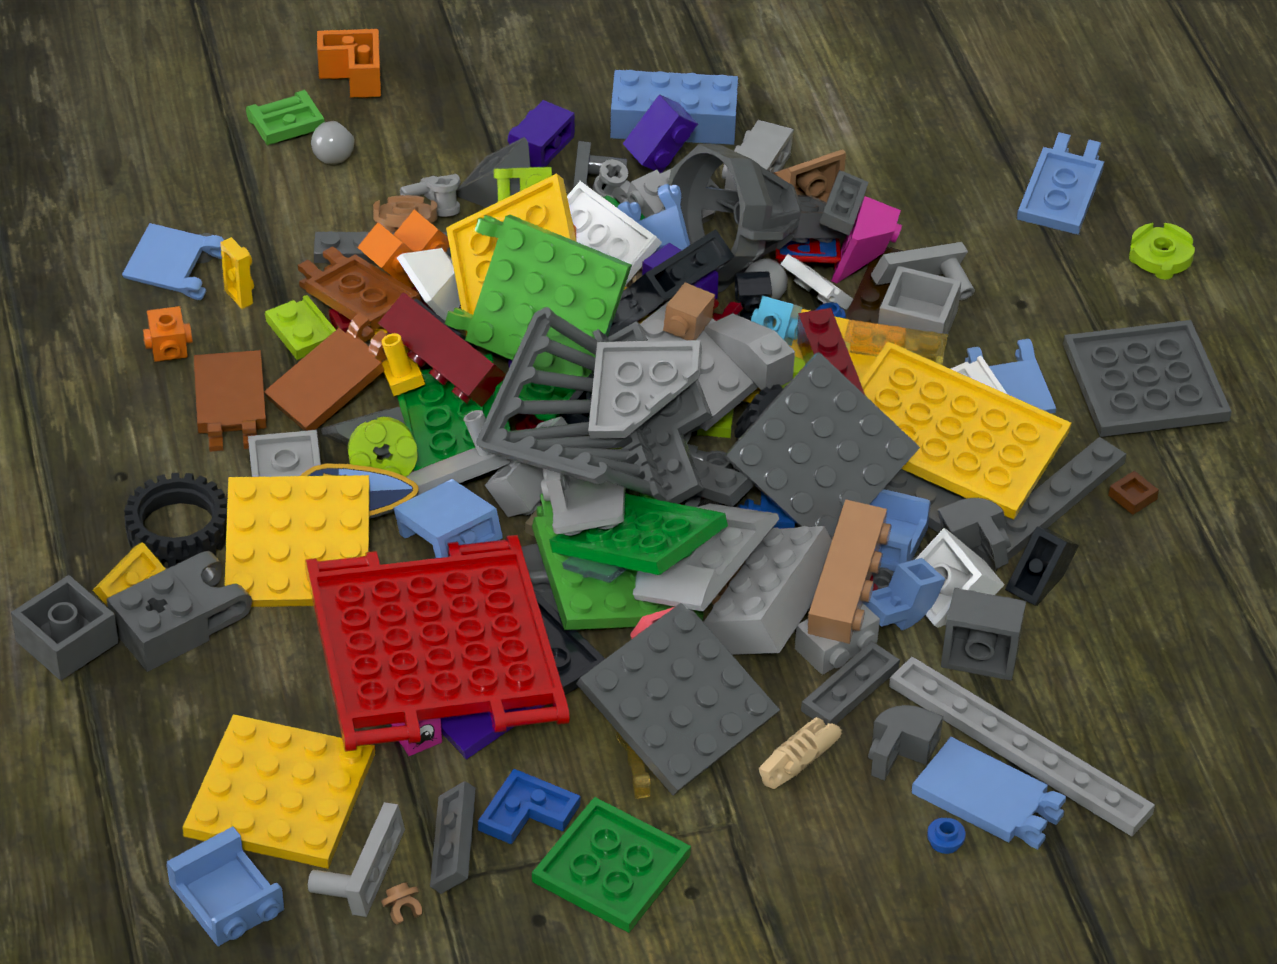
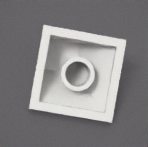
(434, 278)
(960, 569)

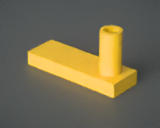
(399, 369)

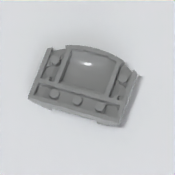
(707, 570)

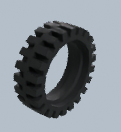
(171, 492)

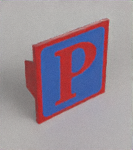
(811, 251)

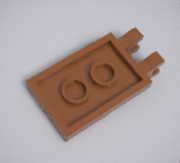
(353, 286)
(329, 375)
(229, 395)

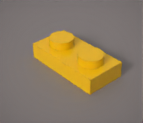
(236, 272)
(132, 569)

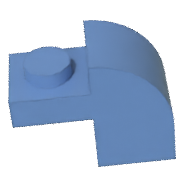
(909, 594)

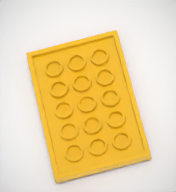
(966, 431)

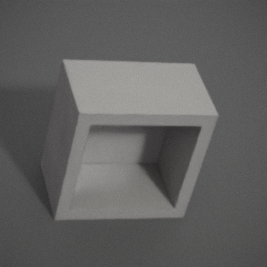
(920, 301)

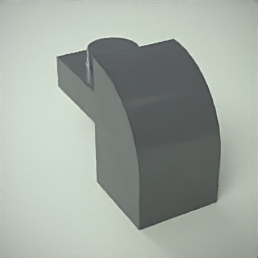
(976, 524)
(906, 733)

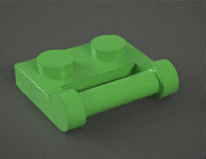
(285, 117)

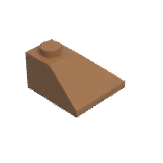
(816, 175)

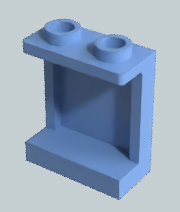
(447, 516)
(909, 524)
(224, 887)

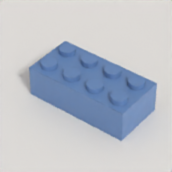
(707, 98)

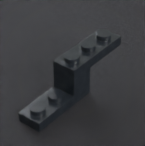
(664, 280)

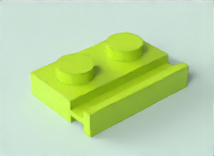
(299, 326)

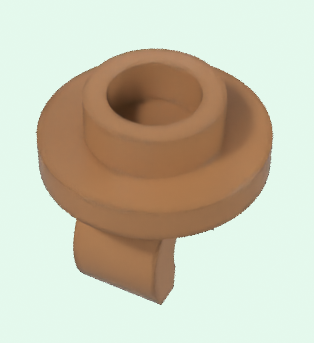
(401, 896)

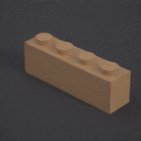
(848, 572)

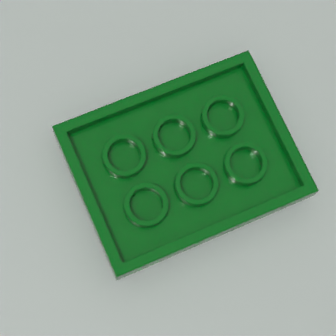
(437, 419)
(648, 539)

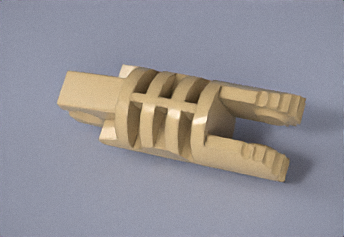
(798, 752)

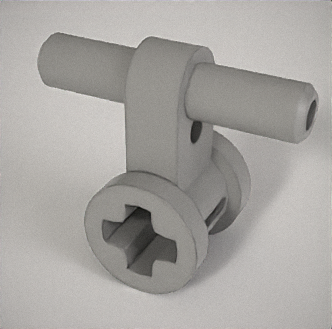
(615, 186)
(438, 189)

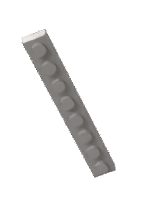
(1022, 746)

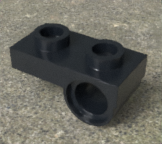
(750, 289)

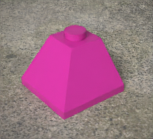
(868, 238)

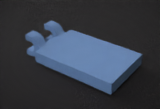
(1062, 186)
(989, 793)

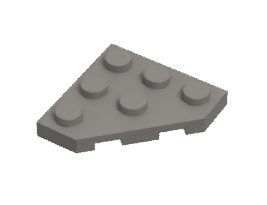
(637, 381)

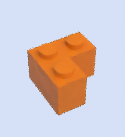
(351, 56)
(412, 236)

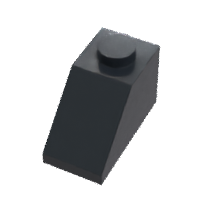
(1041, 565)

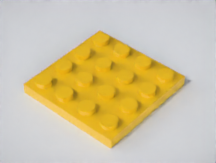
(471, 252)
(288, 520)
(280, 790)

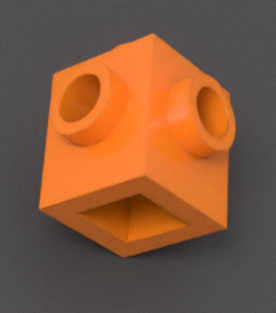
(167, 334)

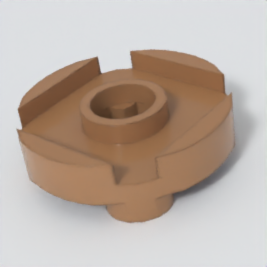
(399, 208)

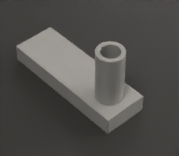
(933, 260)
(463, 465)
(371, 866)

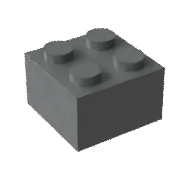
(64, 627)
(983, 634)

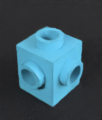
(779, 317)

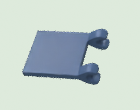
(665, 225)
(168, 257)
(1021, 378)

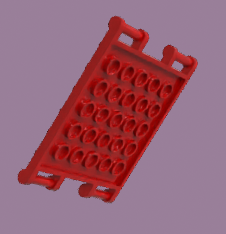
(434, 641)

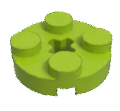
(1163, 263)
(376, 434)

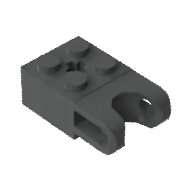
(176, 610)

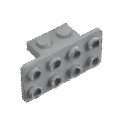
(581, 503)

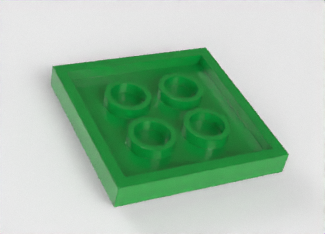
(611, 864)

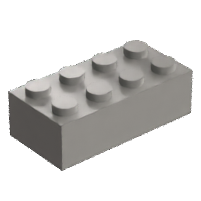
(771, 591)

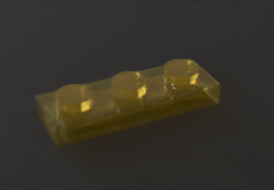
(870, 339)

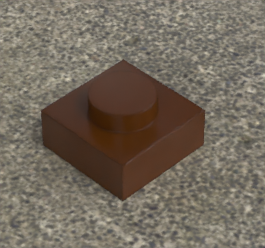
(1133, 492)

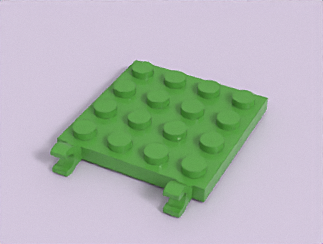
(535, 272)
(589, 601)

